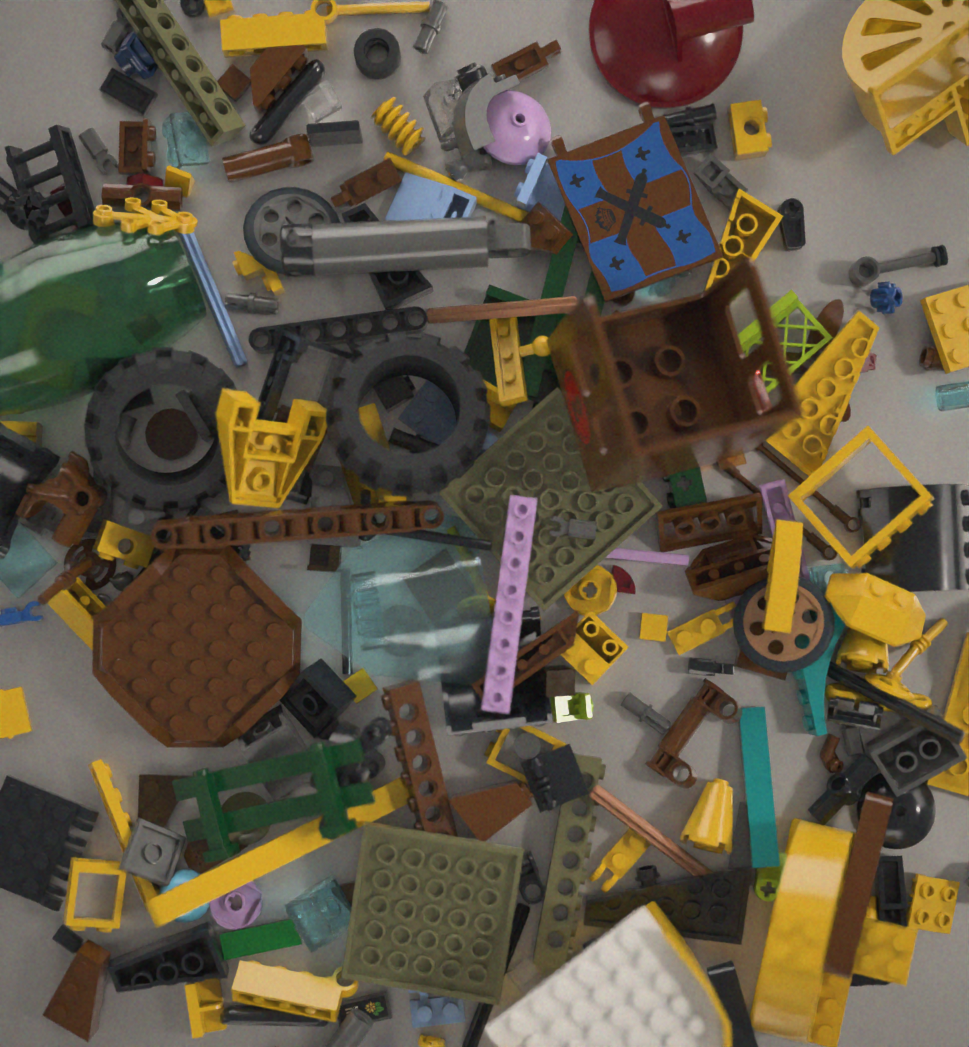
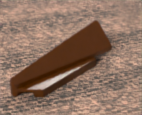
(540, 651)

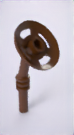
(73, 569)

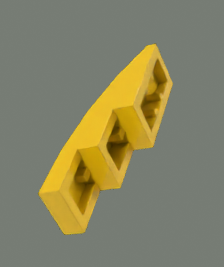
(783, 575)

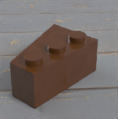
(80, 992)

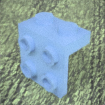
(539, 187)

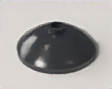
(918, 813)

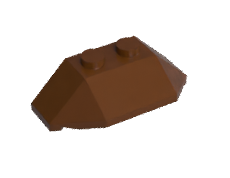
(729, 567)

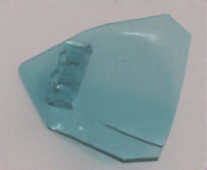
(409, 608)

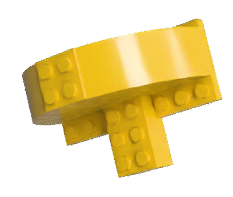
(910, 67)
(791, 989)

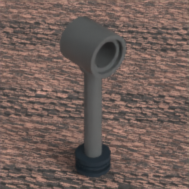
(937, 256)

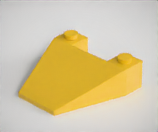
(265, 456)

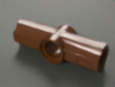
(115, 195)

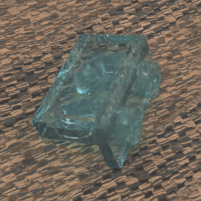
(185, 141)

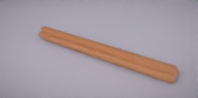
(501, 310)
(648, 832)

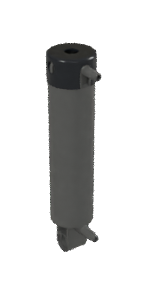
(398, 245)

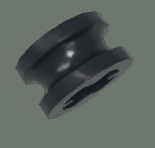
(195, 12)

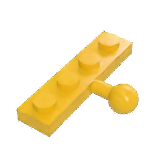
(509, 361)

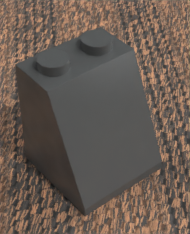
(270, 738)

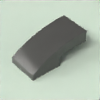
(718, 180)

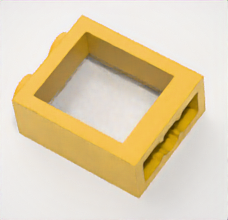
(502, 753)
(94, 894)

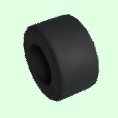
(377, 37)

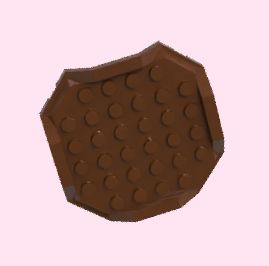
(197, 647)

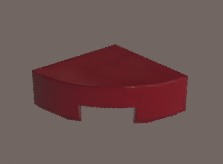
(145, 179)
(623, 580)

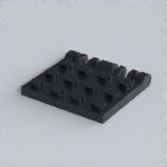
(34, 839)

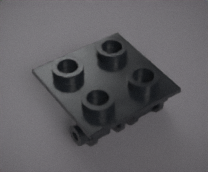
(554, 778)

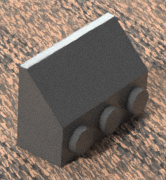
(913, 754)

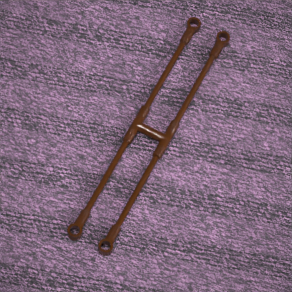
(834, 509)

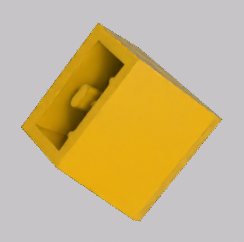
(594, 648)

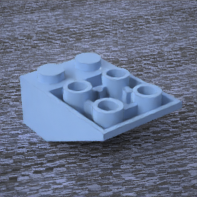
(429, 200)

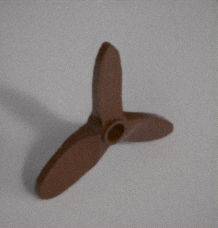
(831, 320)

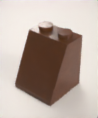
(492, 806)

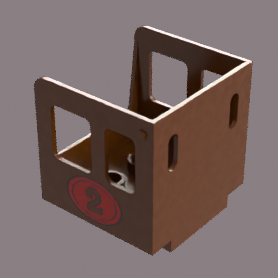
(669, 382)

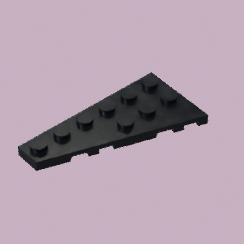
(698, 906)

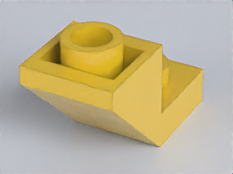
(251, 268)

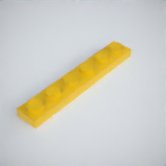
(120, 821)

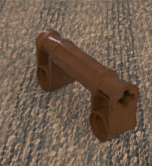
(708, 700)

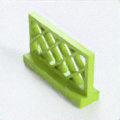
(781, 310)

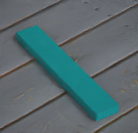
(758, 788)

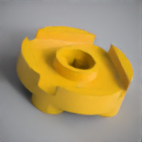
(600, 601)

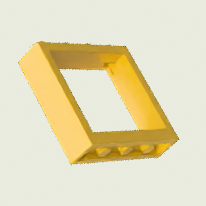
(832, 466)

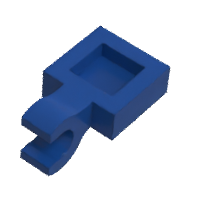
(12, 616)

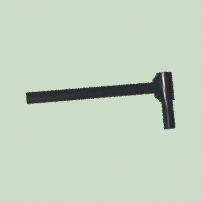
(431, 536)

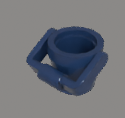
(135, 57)

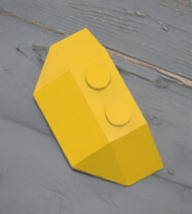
(876, 607)

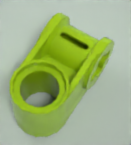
(773, 876)

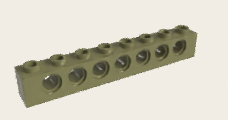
(183, 69)
(544, 952)

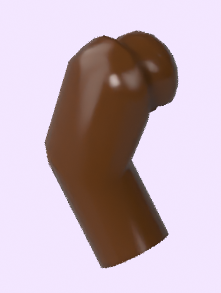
(828, 755)

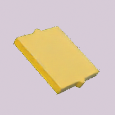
(13, 713)

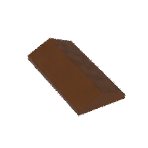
(709, 522)

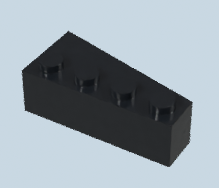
(396, 287)

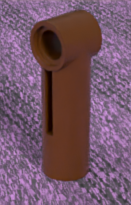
(291, 152)

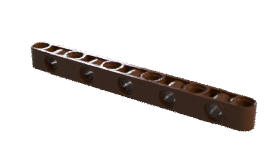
(296, 524)

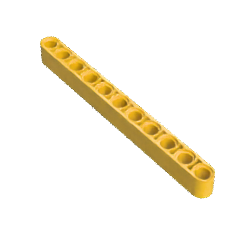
(265, 858)

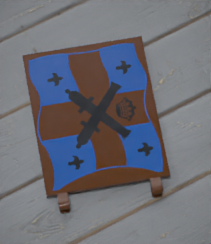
(634, 206)

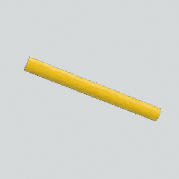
(380, 8)

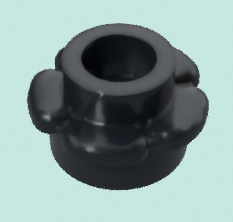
(647, 875)

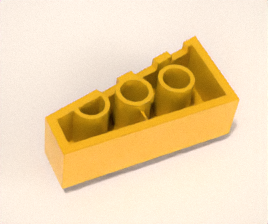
(744, 234)

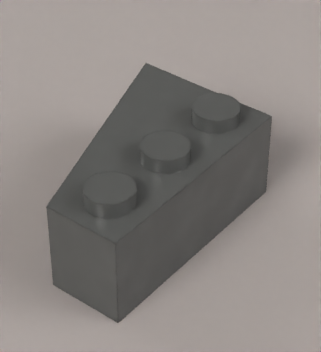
(330, 490)

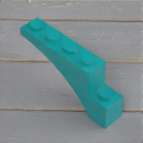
(813, 678)

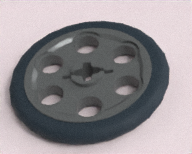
(276, 202)

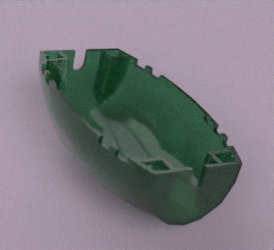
(85, 305)

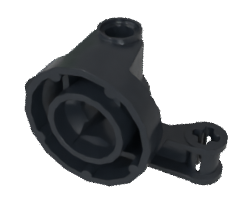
(358, 771)

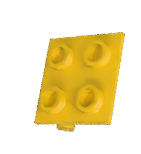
(932, 904)

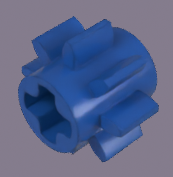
(886, 297)

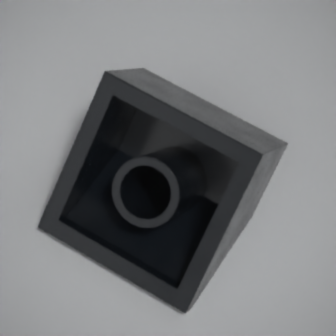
(317, 697)

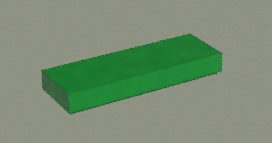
(259, 939)

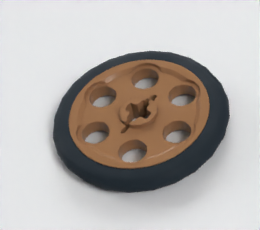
(791, 658)

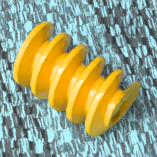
(398, 126)

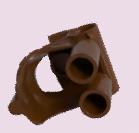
(69, 494)

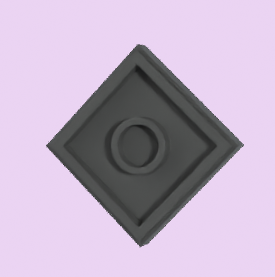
(152, 852)

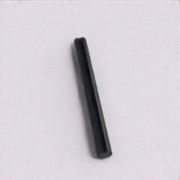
(896, 704)
(484, 1009)

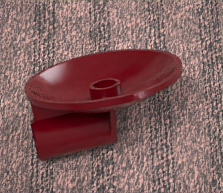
(667, 48)

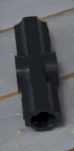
(843, 789)

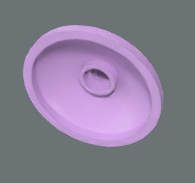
(513, 140)

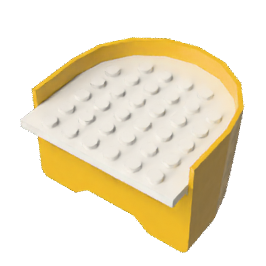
(621, 992)

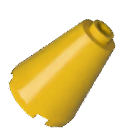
(863, 653)
(712, 819)

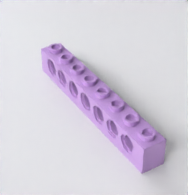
(509, 604)

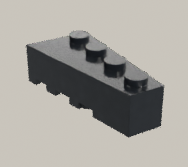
(173, 960)

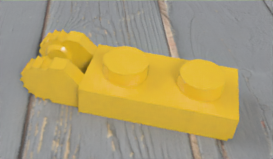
(700, 629)
(620, 858)

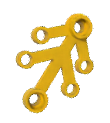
(179, 222)

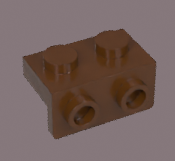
(136, 147)

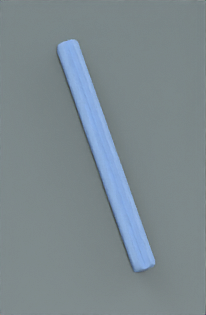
(214, 299)

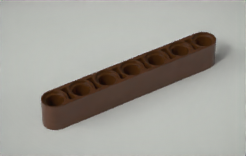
(858, 885)

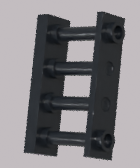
(67, 166)

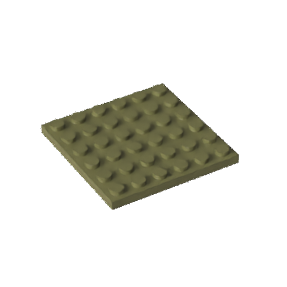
(544, 463)
(432, 913)

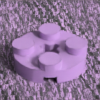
(240, 916)

